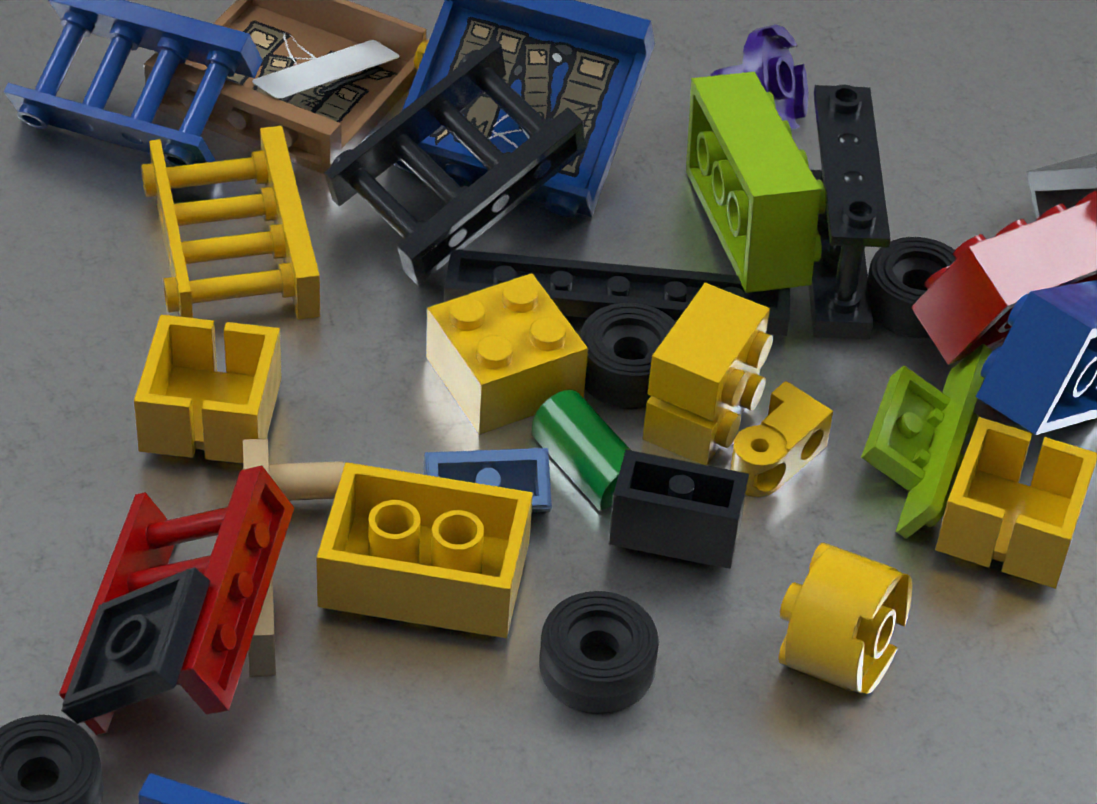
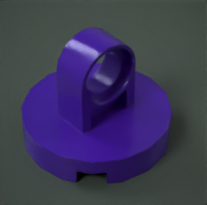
(769, 57)

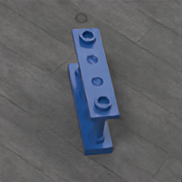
(130, 27)

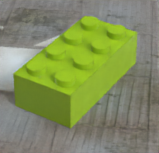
(753, 182)

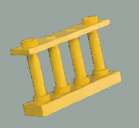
(277, 201)

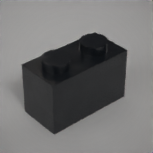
(677, 508)

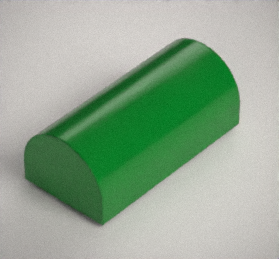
(581, 445)

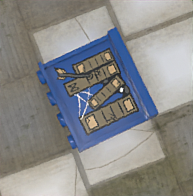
(555, 60)

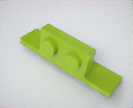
(922, 434)

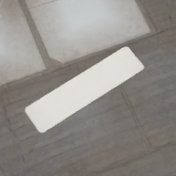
(325, 69)

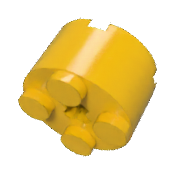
(844, 619)

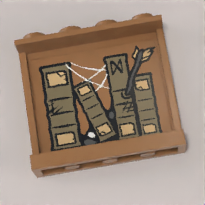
(317, 120)

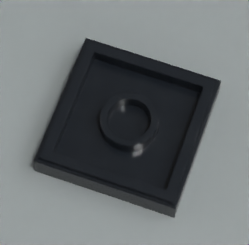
(136, 646)

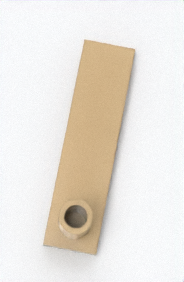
(297, 482)

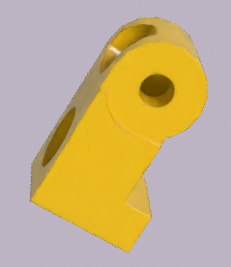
(783, 442)

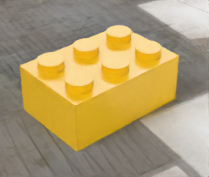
(424, 550)

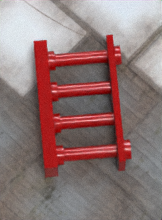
(239, 573)

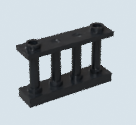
(467, 209)
(853, 212)

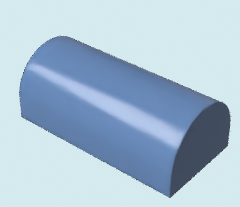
(504, 468)

